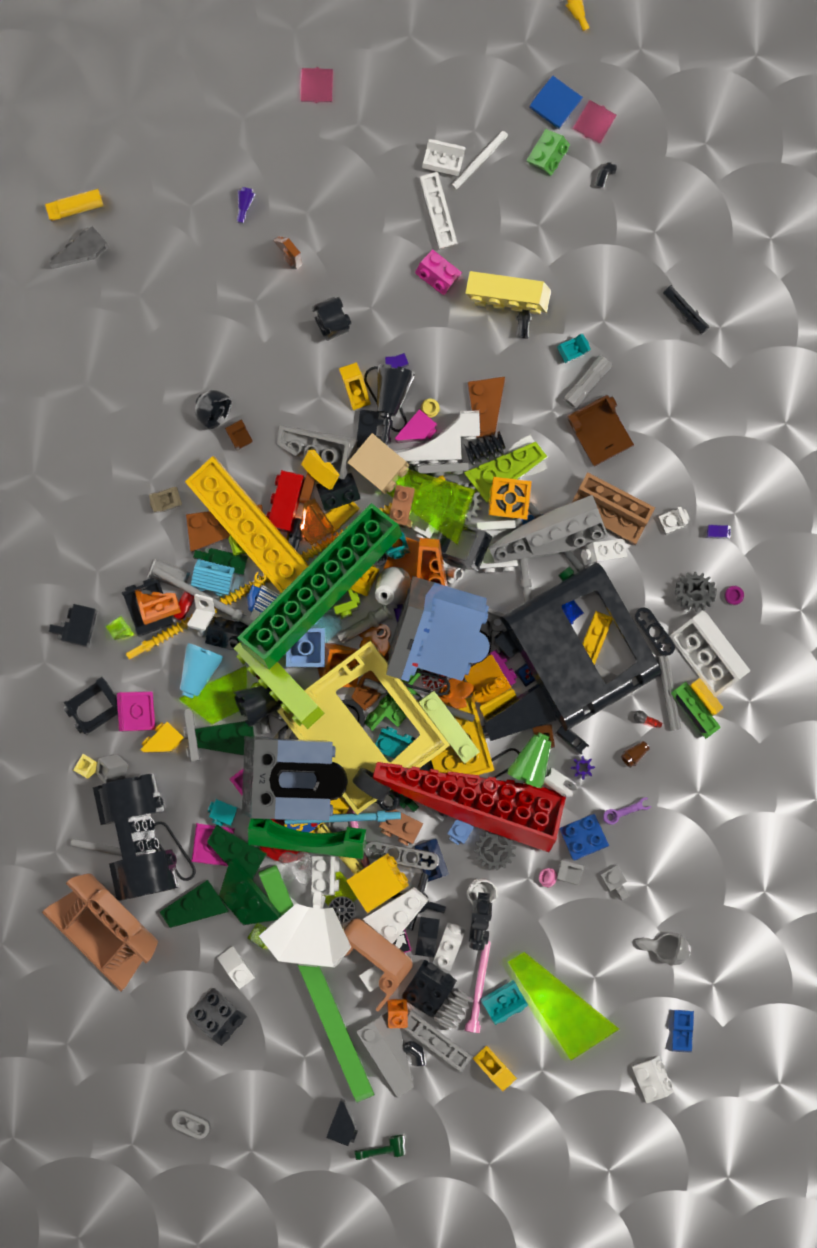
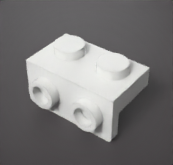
(443, 157)
(653, 1079)

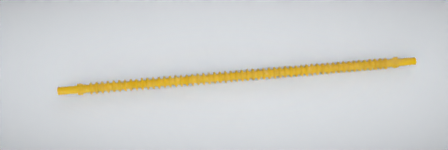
(147, 645)

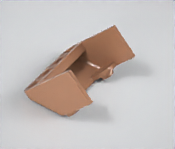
(381, 953)

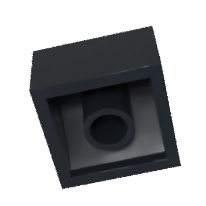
(343, 1125)

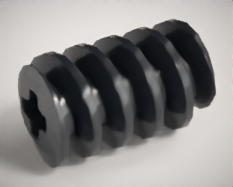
(485, 448)

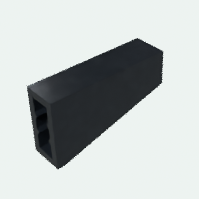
(520, 714)

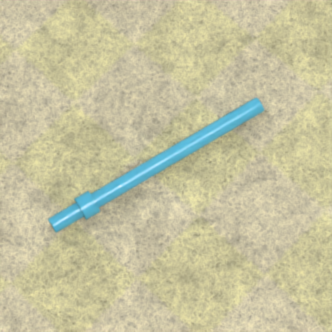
(381, 816)

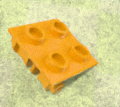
(487, 680)

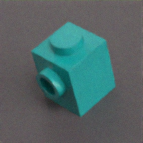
(222, 813)

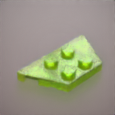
(217, 697)

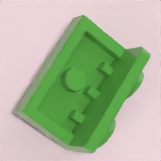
(548, 151)

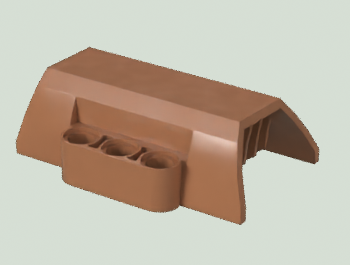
(102, 929)

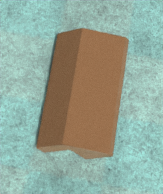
(619, 511)

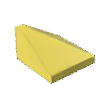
(86, 766)

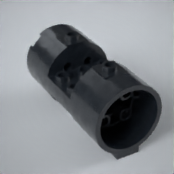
(130, 806)

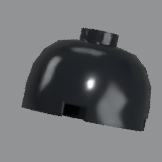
(212, 407)

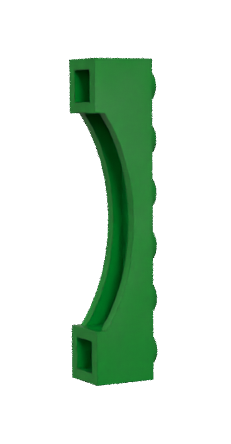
(345, 843)

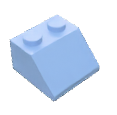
(308, 650)

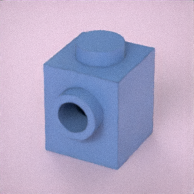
(460, 832)

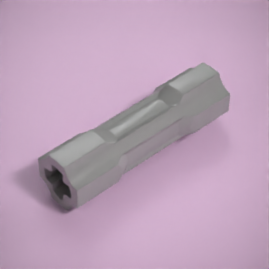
(588, 381)

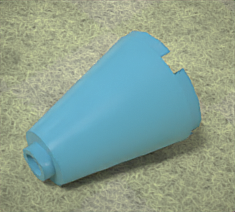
(198, 669)

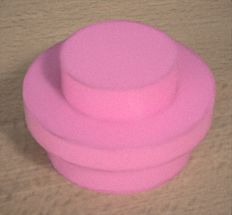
(548, 877)

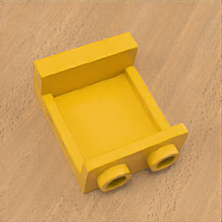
(378, 882)

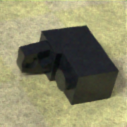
(79, 628)

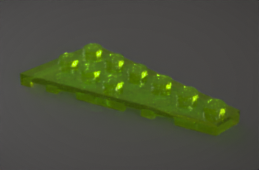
(438, 502)

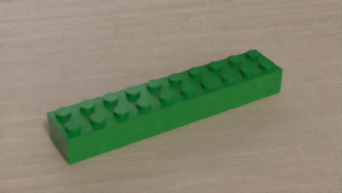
(319, 586)

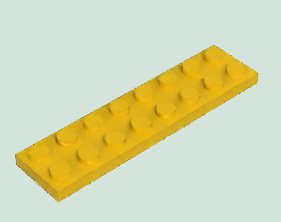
(246, 524)

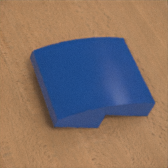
(555, 102)

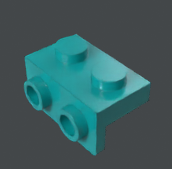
(504, 1002)

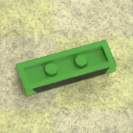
(695, 710)

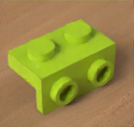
(345, 610)

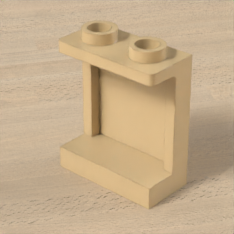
(379, 464)

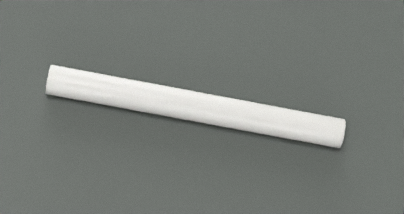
(479, 160)

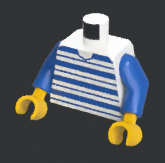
(259, 598)

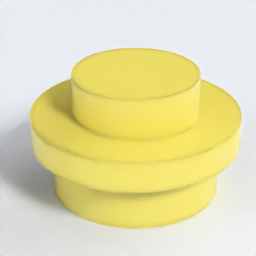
(430, 407)

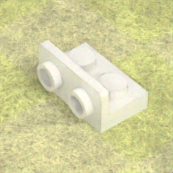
(324, 875)

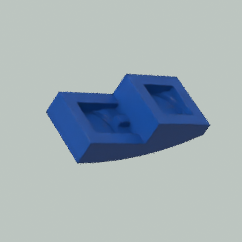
(682, 1031)

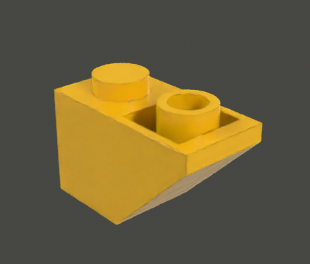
(164, 740)

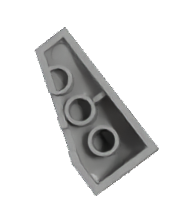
(329, 447)

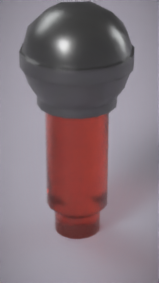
(641, 717)

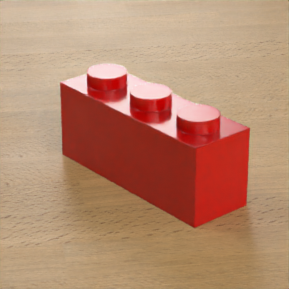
(285, 500)

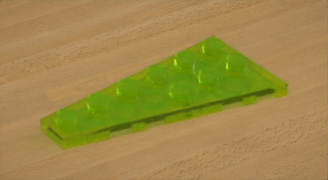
(567, 1014)

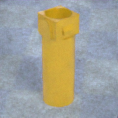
(74, 204)

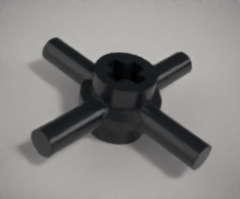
(429, 905)

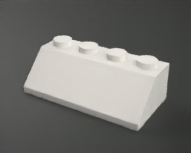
(709, 653)

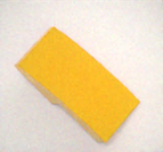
(320, 471)

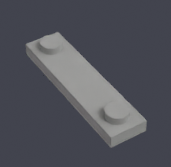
(437, 1042)

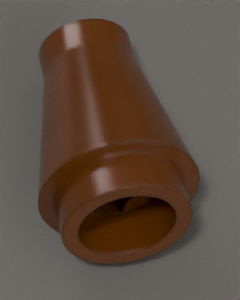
(634, 754)

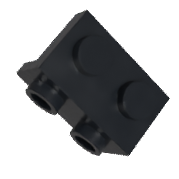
(342, 493)
(224, 632)

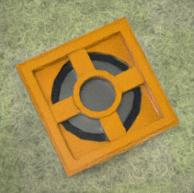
(508, 498)

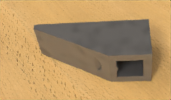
(83, 249)

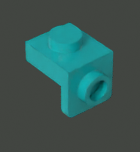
(574, 348)

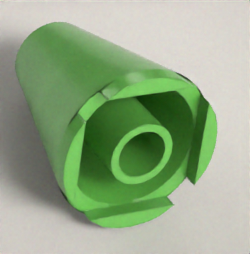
(532, 761)

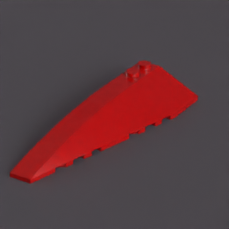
(494, 805)

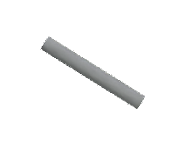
(95, 847)

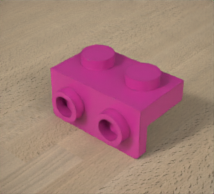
(438, 272)

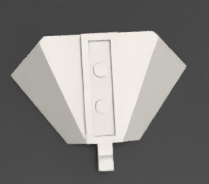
(308, 936)

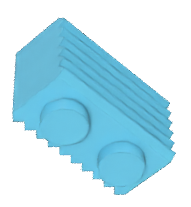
(212, 577)

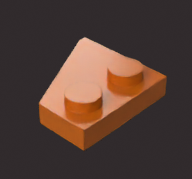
(157, 606)

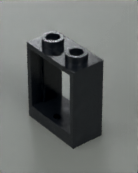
(477, 551)

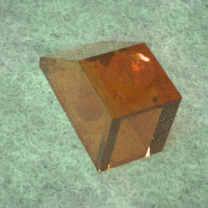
(315, 523)

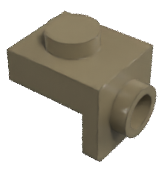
(165, 500)

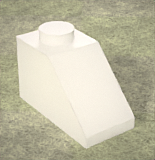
(236, 967)

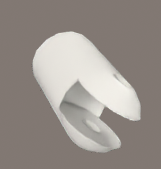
(557, 781)

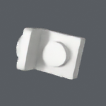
(674, 520)

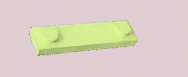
(449, 726)

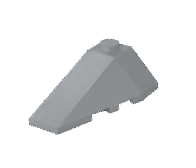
(388, 1053)

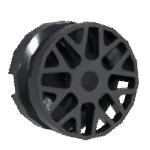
(343, 908)

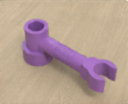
(622, 812)

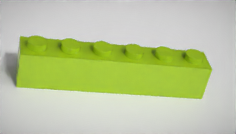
(283, 688)

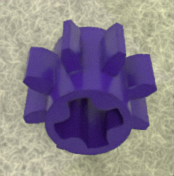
(577, 767)

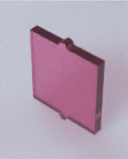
(316, 85)
(594, 121)

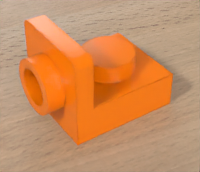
(397, 1013)

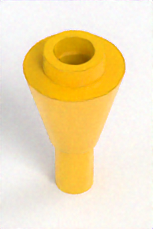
(577, 10)

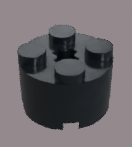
(331, 318)

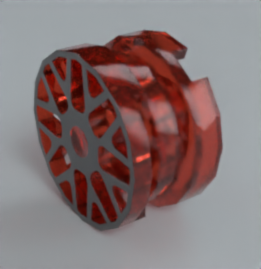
(432, 683)

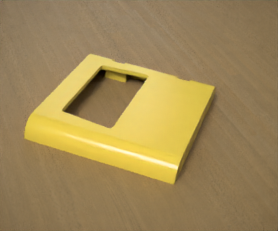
(351, 741)

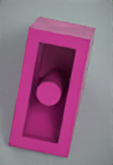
(417, 429)

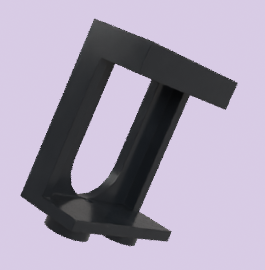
(130, 599)
(73, 704)

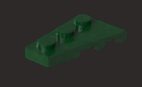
(224, 737)
(232, 847)
(195, 905)

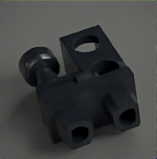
(480, 922)

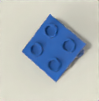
(584, 837)

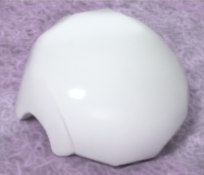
(484, 886)

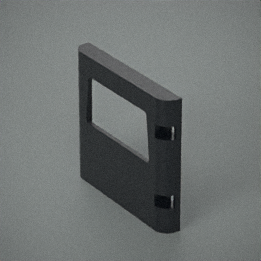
(559, 657)

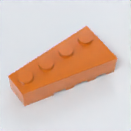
(430, 561)

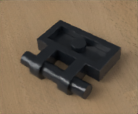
(368, 424)

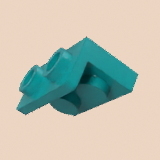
(391, 743)

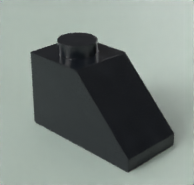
(427, 937)

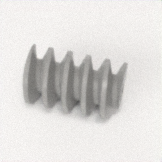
(453, 1009)

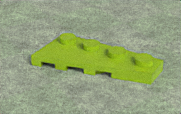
(507, 466)

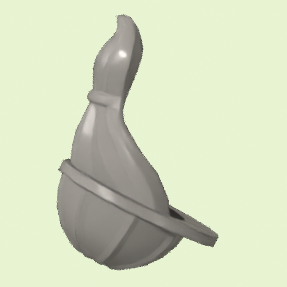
(669, 948)

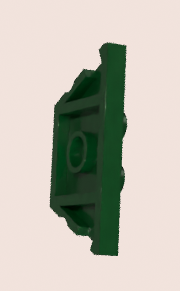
(245, 897)

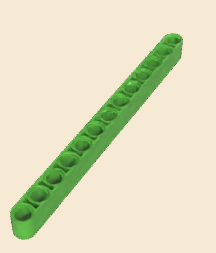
(322, 998)

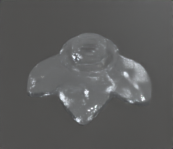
(294, 868)

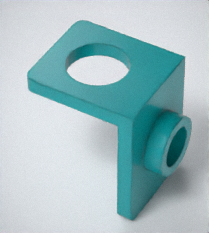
(399, 552)

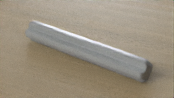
(668, 687)

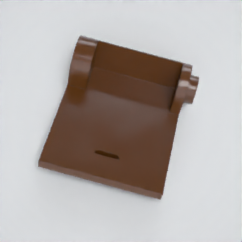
(598, 428)

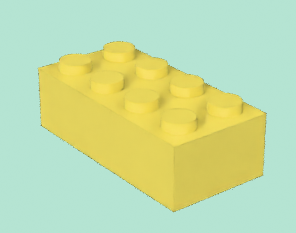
(508, 292)

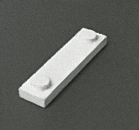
(438, 210)

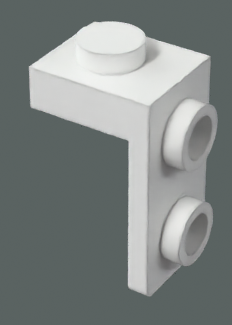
(603, 551)
(449, 946)

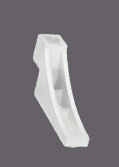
(445, 444)

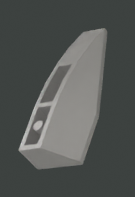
(553, 532)

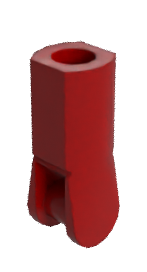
(185, 604)

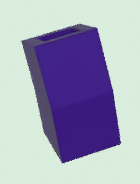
(399, 360)
(719, 531)

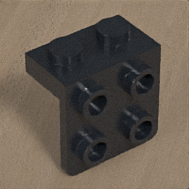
(429, 988)
(217, 1017)

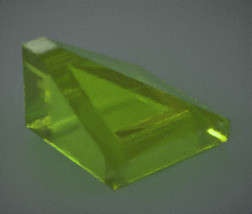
(119, 629)
(254, 935)

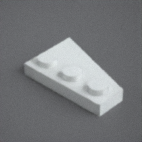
(396, 915)

